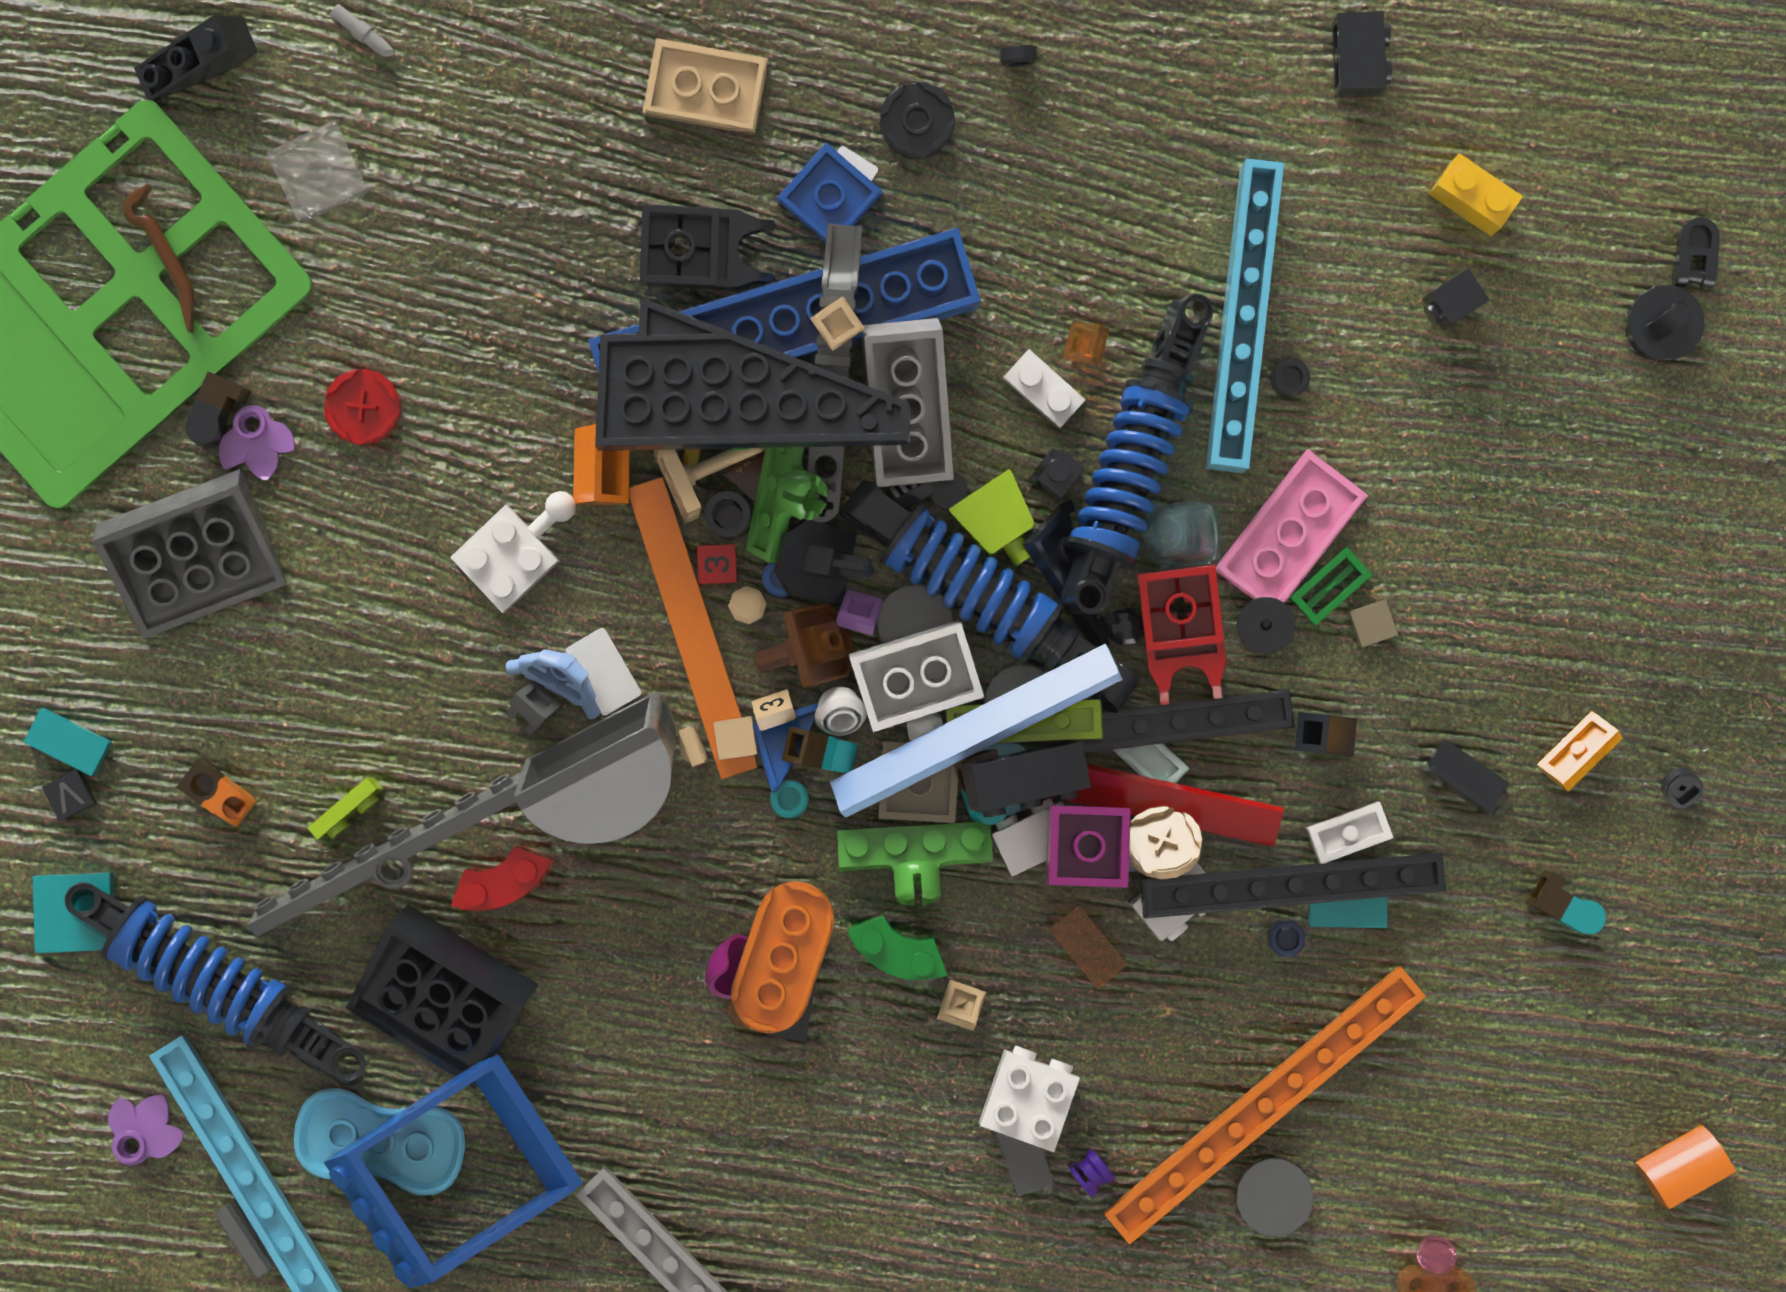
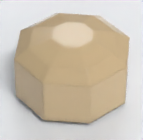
(747, 605)

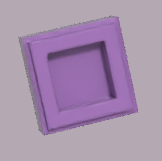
(859, 612)

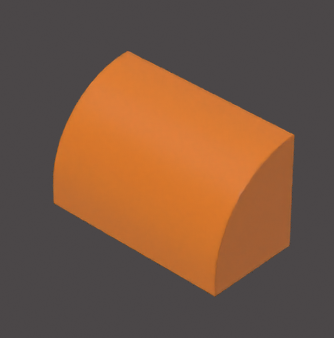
(599, 475)
(1685, 1167)

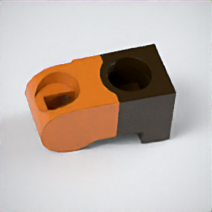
(216, 792)

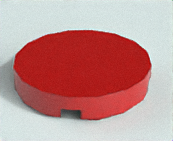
(362, 406)

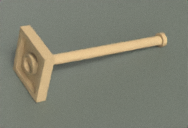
(682, 478)

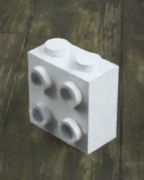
(1029, 1098)

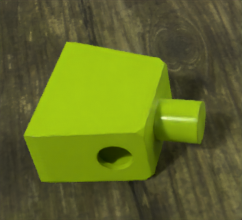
(996, 518)

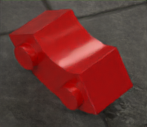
(505, 883)

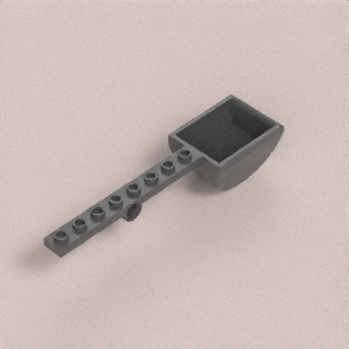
(578, 790)

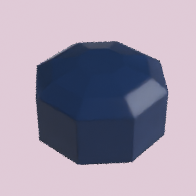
(1286, 938)

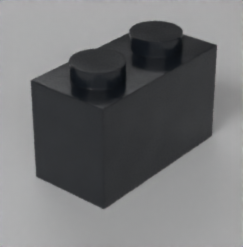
(1360, 54)

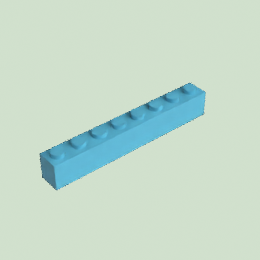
(1244, 316)

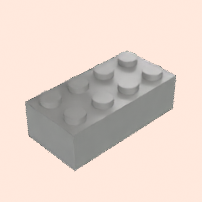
(910, 364)

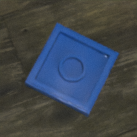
(829, 192)

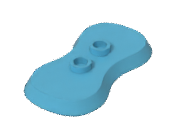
(416, 1158)

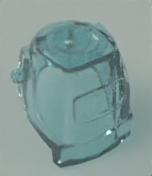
(1183, 534)

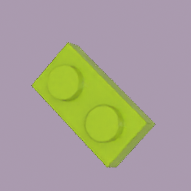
(359, 799)

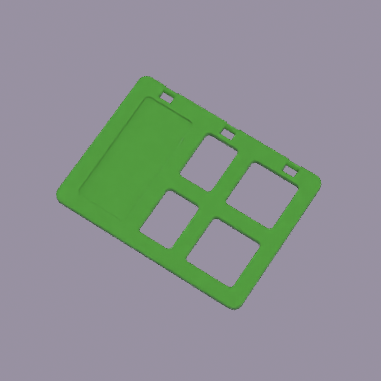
(62, 394)

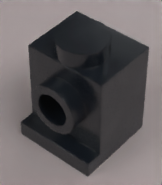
(1057, 473)

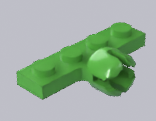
(782, 492)
(915, 853)

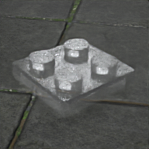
(317, 172)

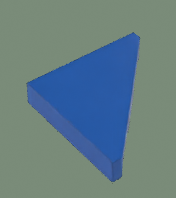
(772, 744)

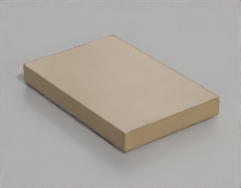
(705, 86)

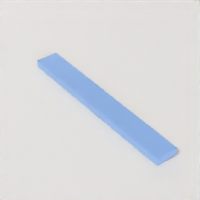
(975, 730)

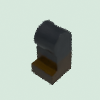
(213, 408)

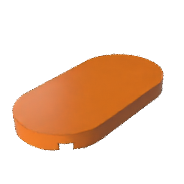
(782, 957)

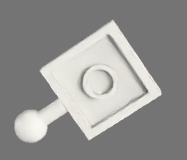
(508, 556)

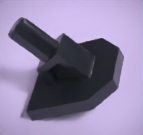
(817, 561)

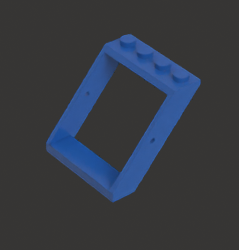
(383, 1220)

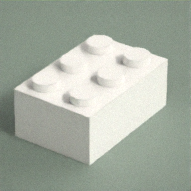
(916, 675)

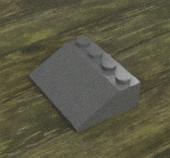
(189, 554)

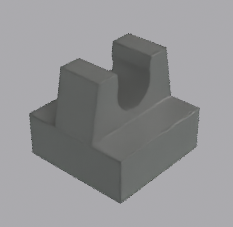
(534, 705)

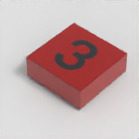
(717, 564)

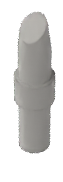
(361, 31)

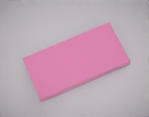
(1291, 530)

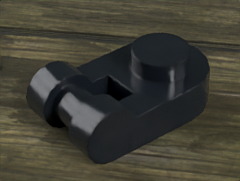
(1698, 240)

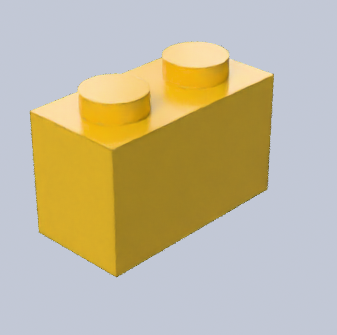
(1475, 195)

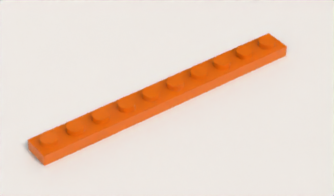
(1264, 1104)

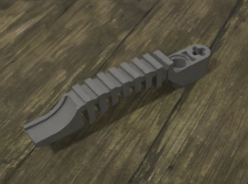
(838, 280)

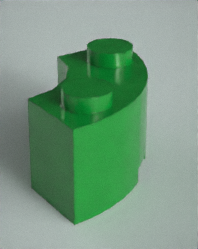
(897, 953)

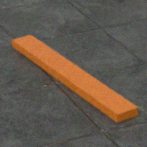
(687, 615)

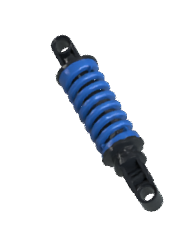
(1135, 456)
(1026, 621)
(211, 982)

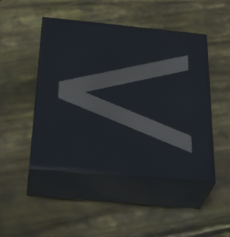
(69, 795)

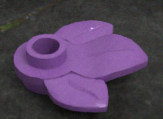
(255, 448)
(145, 1124)

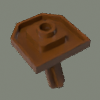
(814, 646)

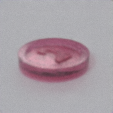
(1437, 1255)

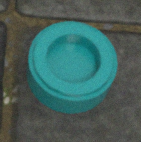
(790, 799)

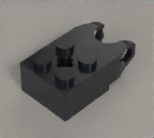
(713, 244)

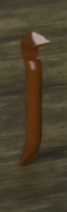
(164, 251)

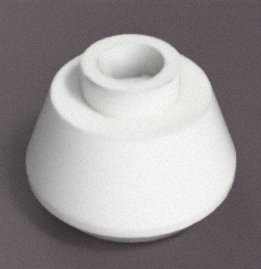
(840, 711)

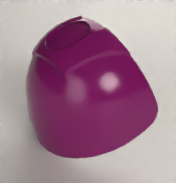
(724, 965)

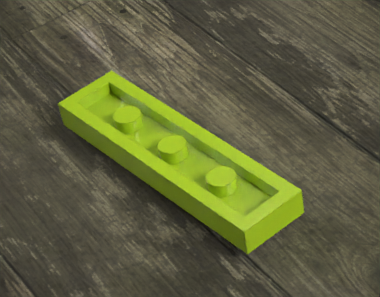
(1073, 723)

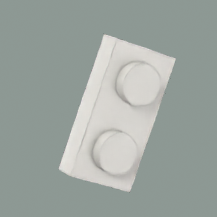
(1044, 389)
(1349, 832)

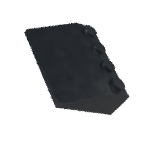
(440, 993)

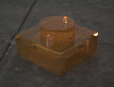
(1085, 343)

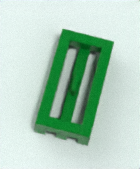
(1305, 608)

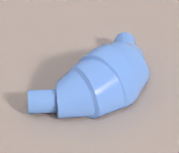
(559, 674)

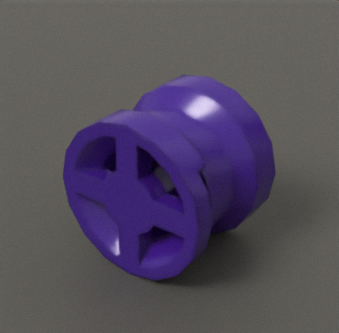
(1094, 1169)

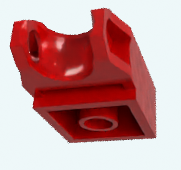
(1186, 640)

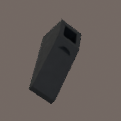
(196, 56)

